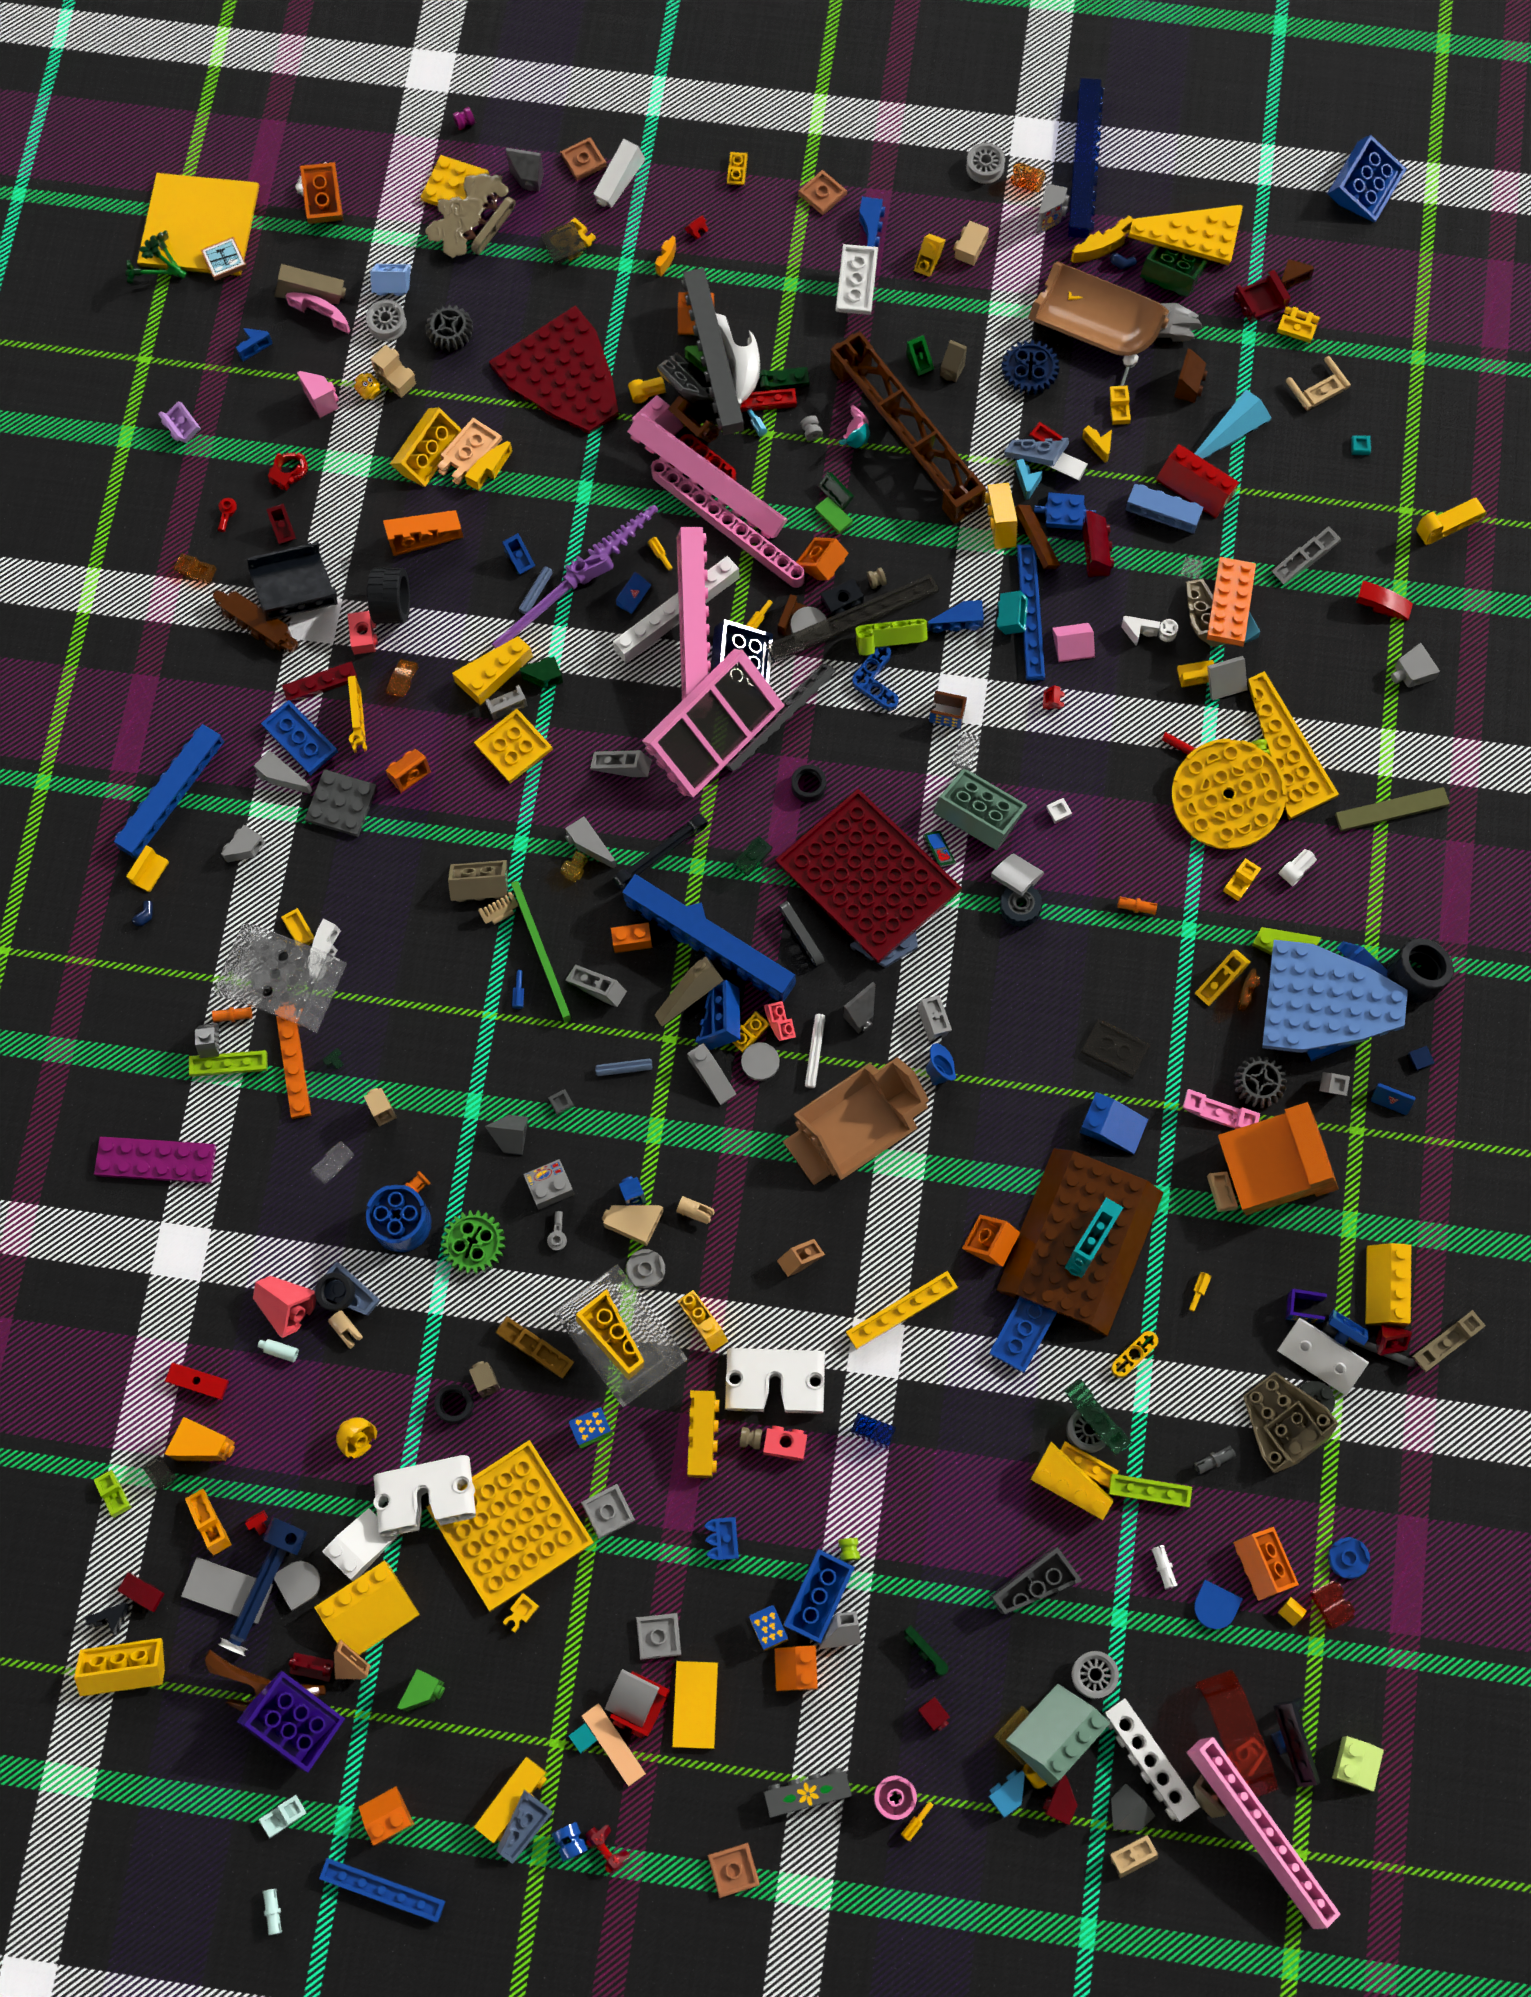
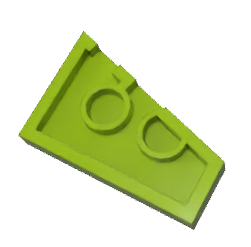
(1266, 936)

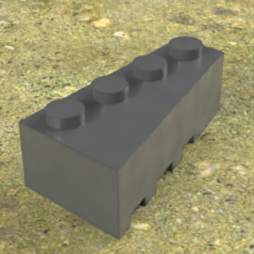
(1038, 1580)

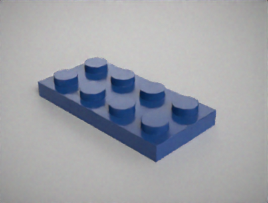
(299, 737)
(1022, 1334)

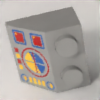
(1052, 207)
(549, 1184)

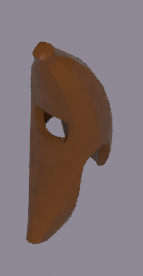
(221, 1667)

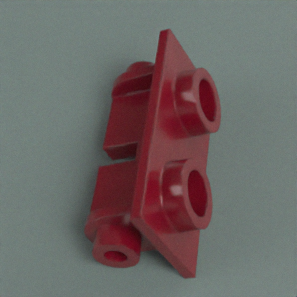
(311, 1667)

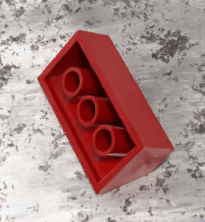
(1197, 481)

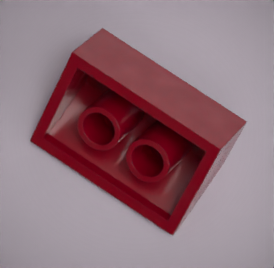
(1097, 545)

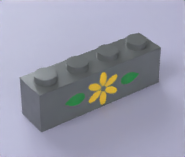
(807, 1794)

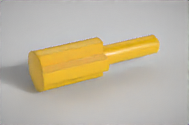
(659, 551)
(758, 617)
(1199, 1289)
(915, 1824)

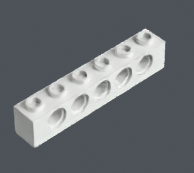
(1186, 1803)

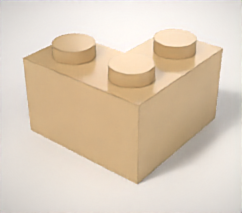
(391, 372)

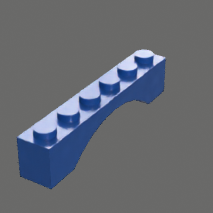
(869, 217)

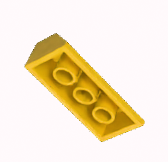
(424, 446)
(1388, 1285)
(120, 1667)

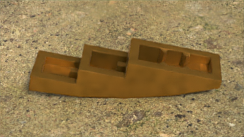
(534, 1347)

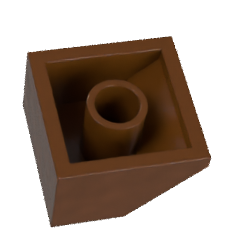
(1190, 377)

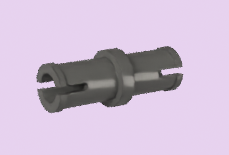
(1214, 1460)

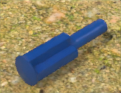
(518, 992)

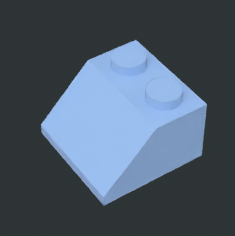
(390, 279)

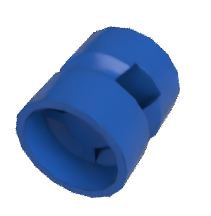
(571, 1849)

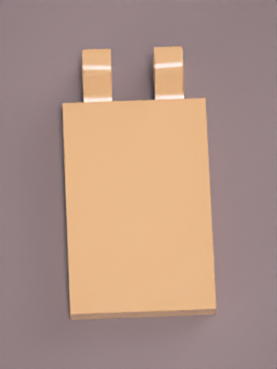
(467, 448)

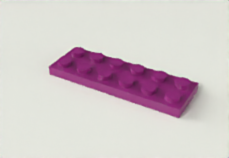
(155, 1160)

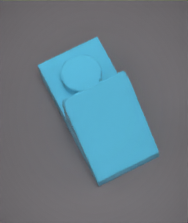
(1027, 481)

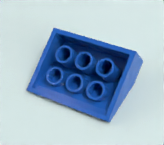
(1367, 179)

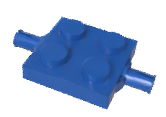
(1063, 511)

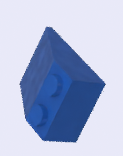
(1114, 1123)

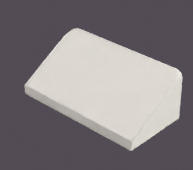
(1070, 466)

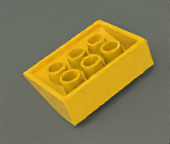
(367, 1609)

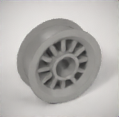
(985, 163)
(382, 311)
(1111, 1666)

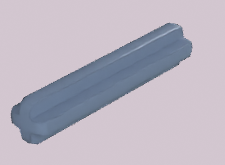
(535, 590)
(623, 1067)

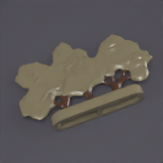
(464, 214)

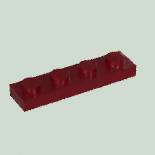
(319, 682)

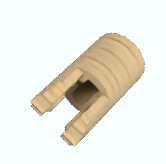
(695, 1210)
(342, 1326)

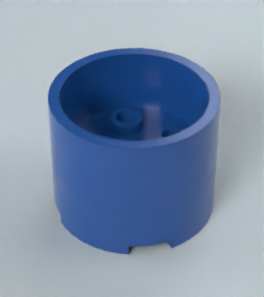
(401, 1233)

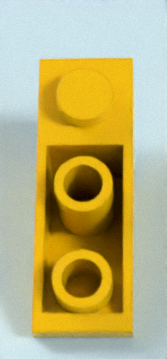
(703, 1321)

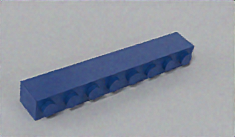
(168, 791)

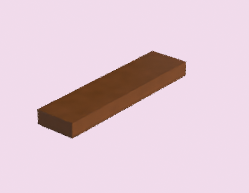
(1037, 537)

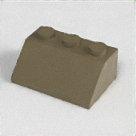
(478, 880)

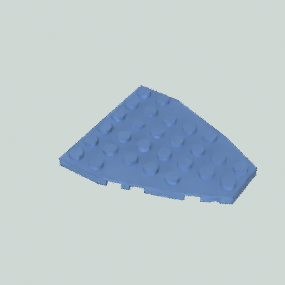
(1326, 1000)

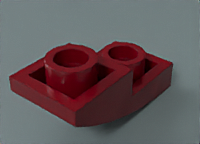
(141, 1592)

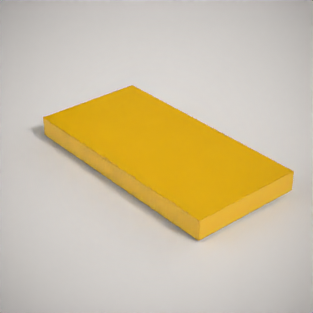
(695, 1704)

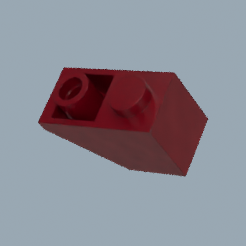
(1062, 1803)

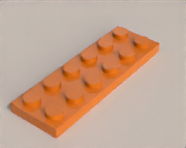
(1231, 601)

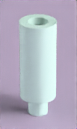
(279, 1350)

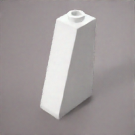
(619, 173)

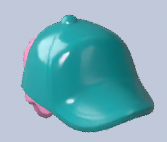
(857, 430)

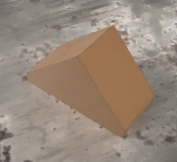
(348, 1663)

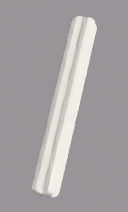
(815, 1049)

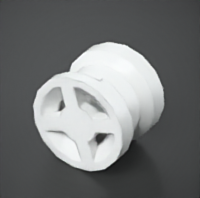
(1170, 626)

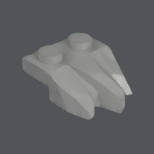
(1180, 323)

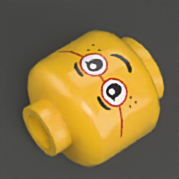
(367, 386)

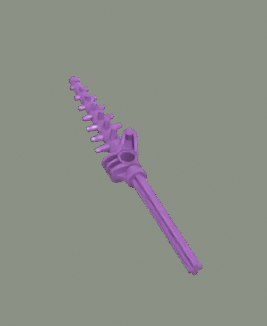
(581, 572)

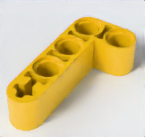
(1434, 527)

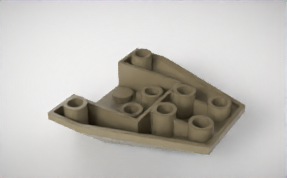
(1287, 1422)

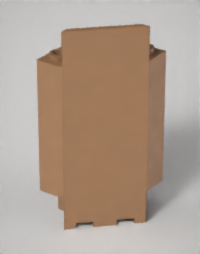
(856, 1120)

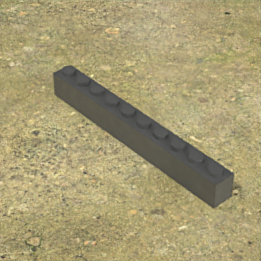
(713, 351)

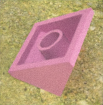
(1074, 642)

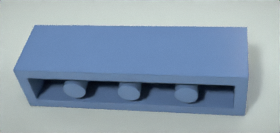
(1164, 508)

